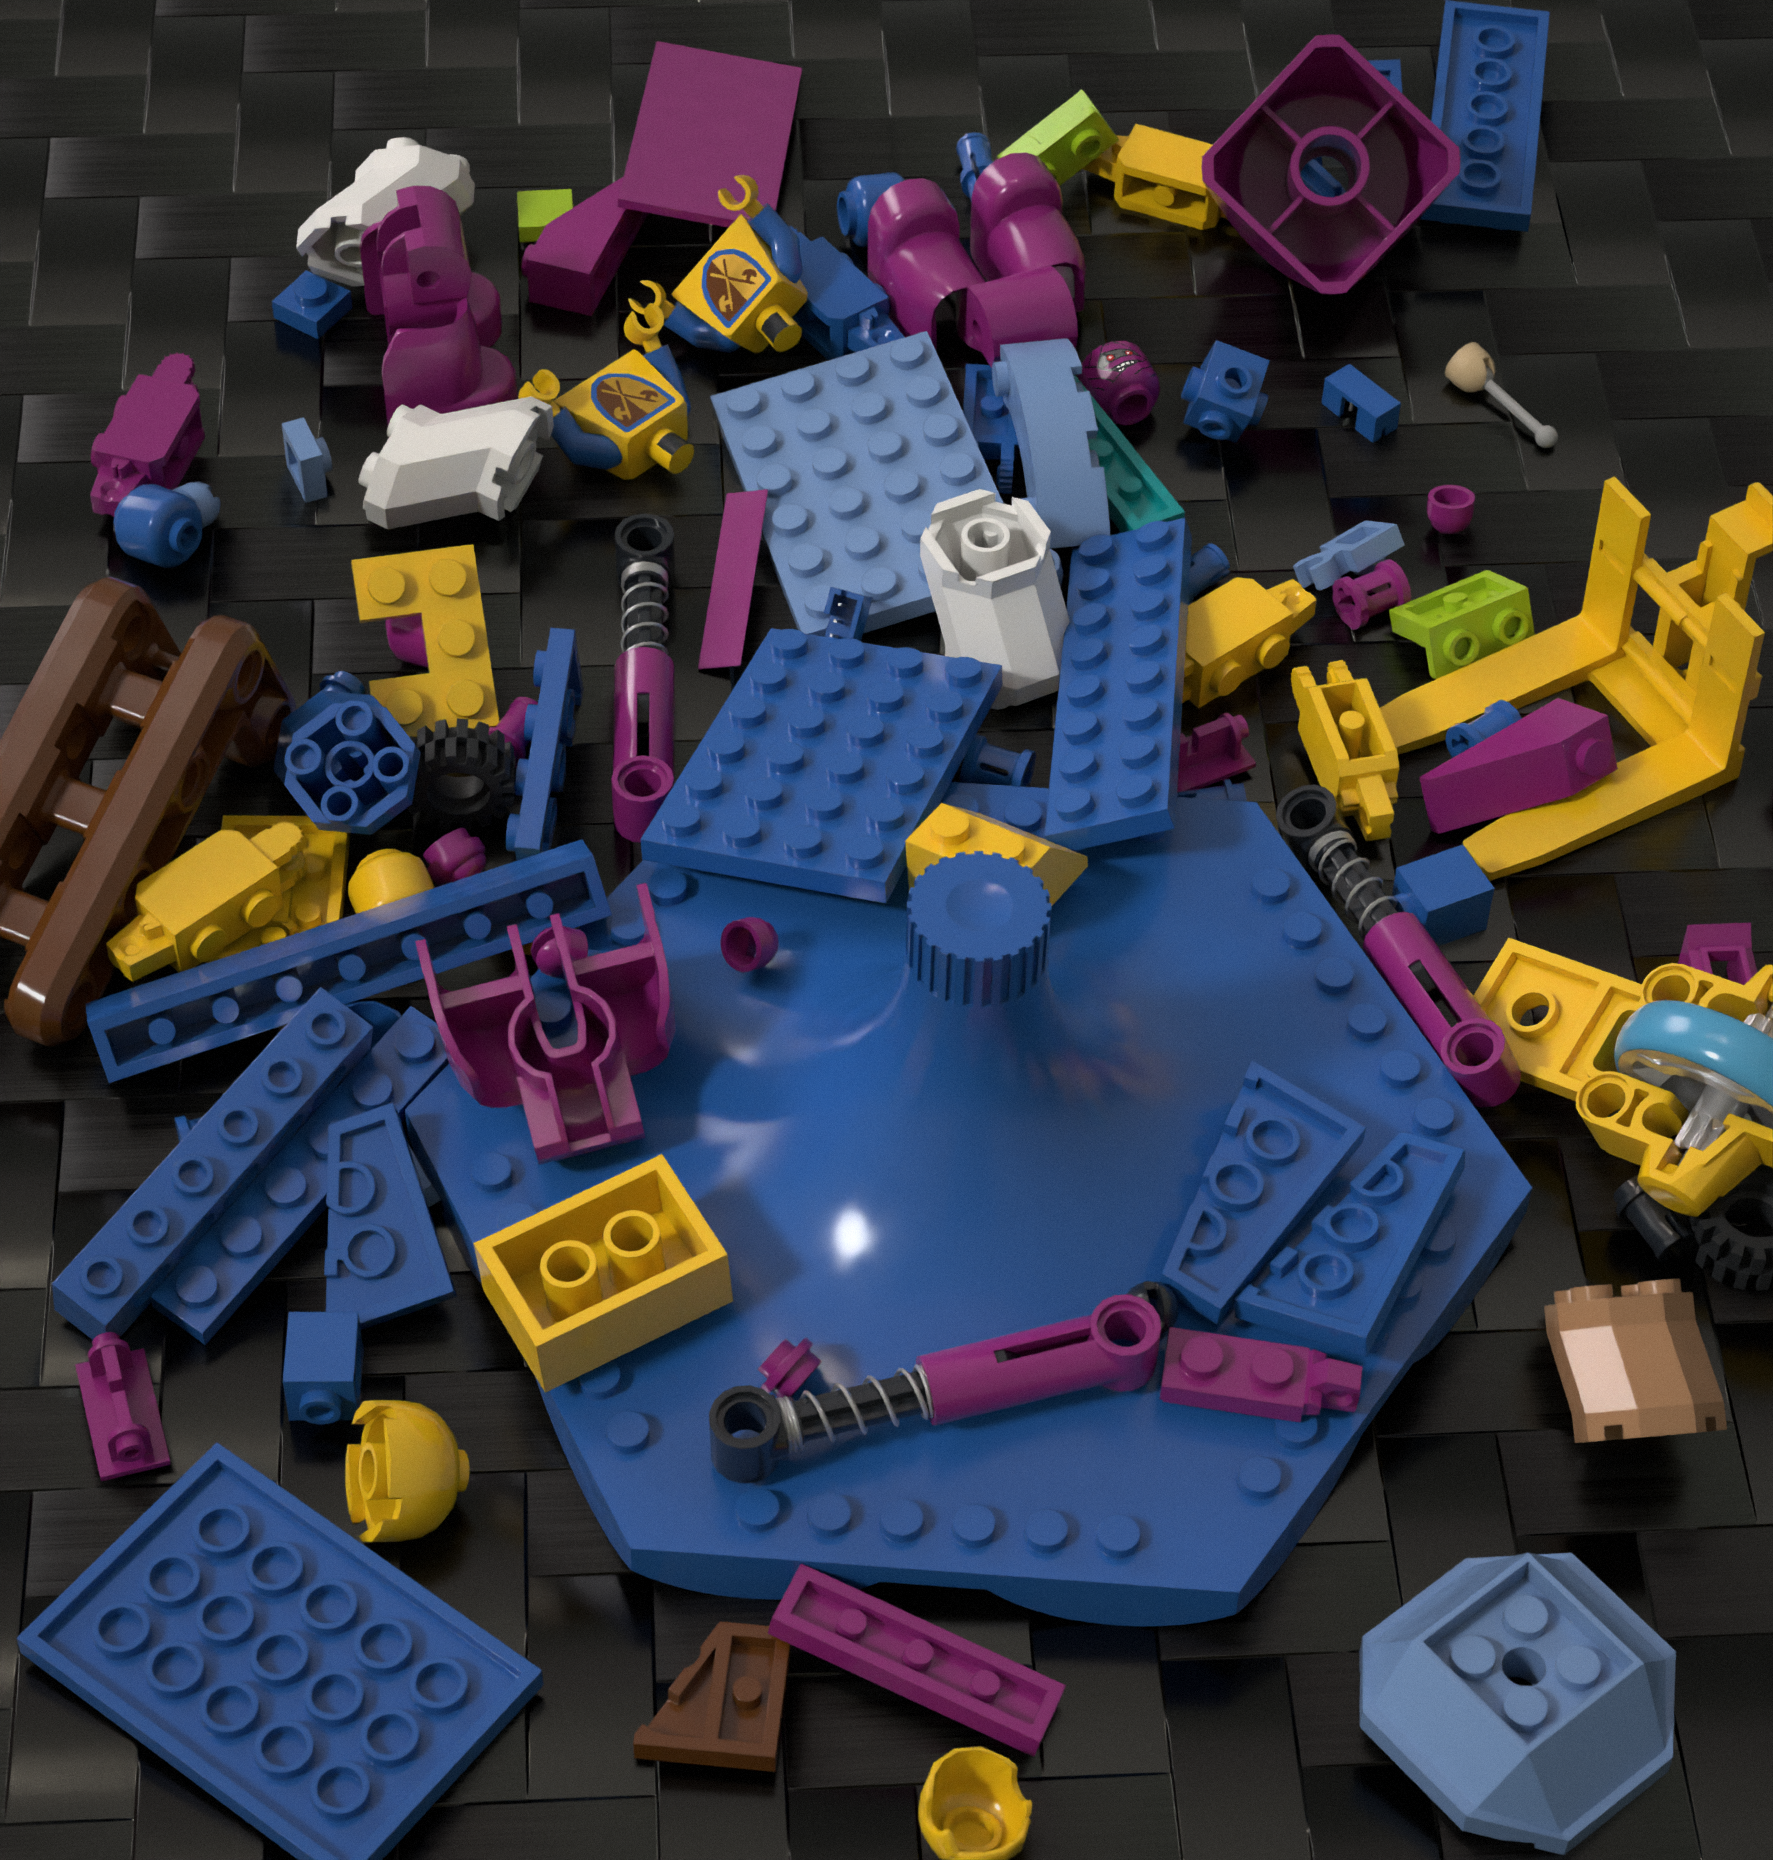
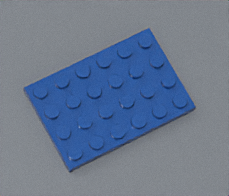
(823, 764)
(281, 1663)

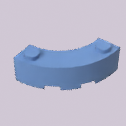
(1053, 431)

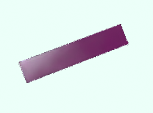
(733, 579)

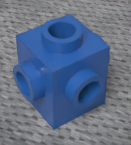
(1225, 392)

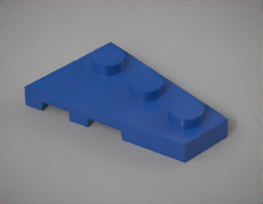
(380, 1228)

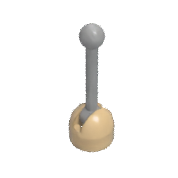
(1474, 370)

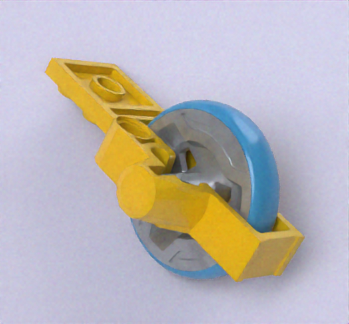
(1686, 1057)

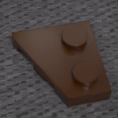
(724, 1704)

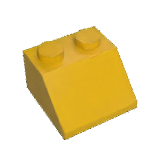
(959, 830)

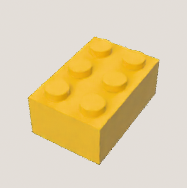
(604, 1272)

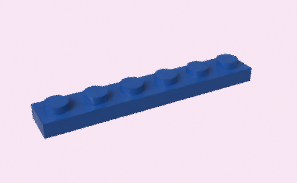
(293, 1186)

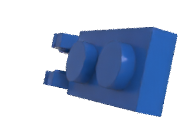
(990, 423)

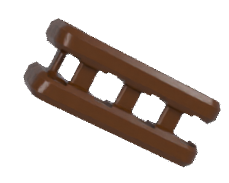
(192, 712)

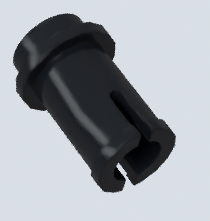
(1653, 1221)

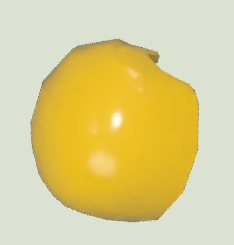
(974, 1806)

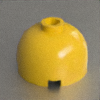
(402, 1471)

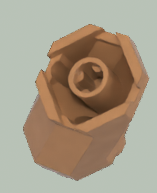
(1633, 1362)

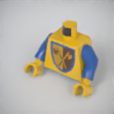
(742, 285)
(627, 411)

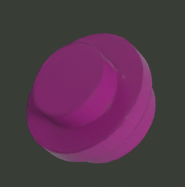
(788, 1367)

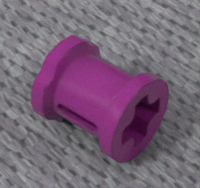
(1357, 589)

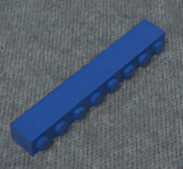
(345, 958)

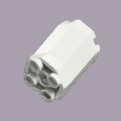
(336, 228)
(455, 462)
(997, 591)

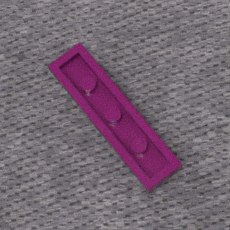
(916, 1659)

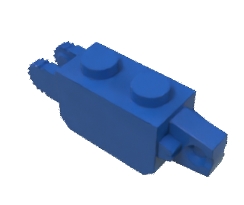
(842, 304)

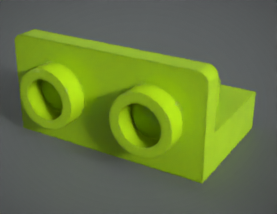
(1067, 138)
(1466, 620)

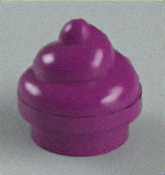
(455, 857)

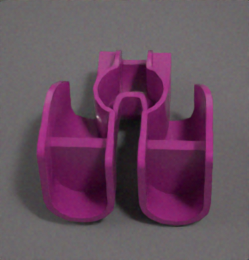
(1015, 241)
(433, 308)
(574, 1094)

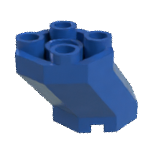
(347, 762)

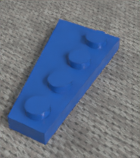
(550, 729)
(1360, 1252)

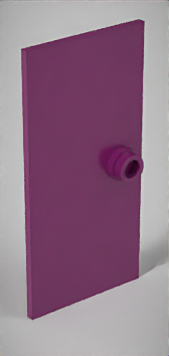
(702, 126)

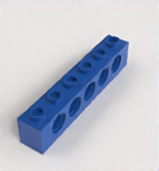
(211, 1167)

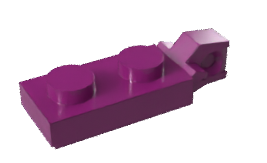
(1255, 1376)

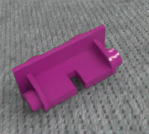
(1213, 753)
(121, 1408)

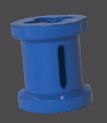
(1495, 718)
(981, 754)

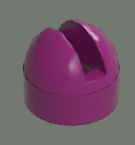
(1450, 508)
(748, 938)
(546, 953)

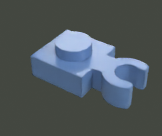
(1353, 551)

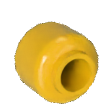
(387, 878)

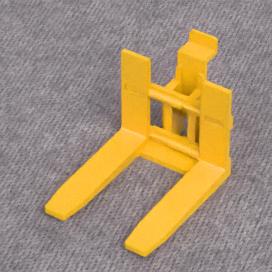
(1685, 715)

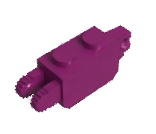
(150, 435)

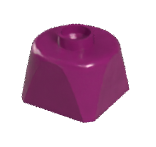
(1338, 109)

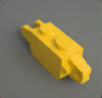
(1159, 177)
(1240, 634)
(1349, 746)
(208, 899)

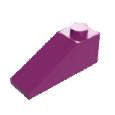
(581, 252)
(1521, 767)

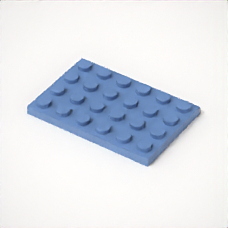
(853, 474)

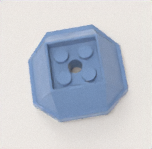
(1512, 1757)

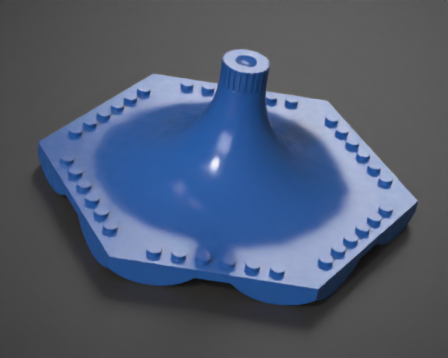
(963, 1136)

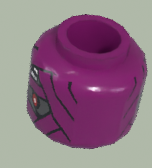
(1121, 381)

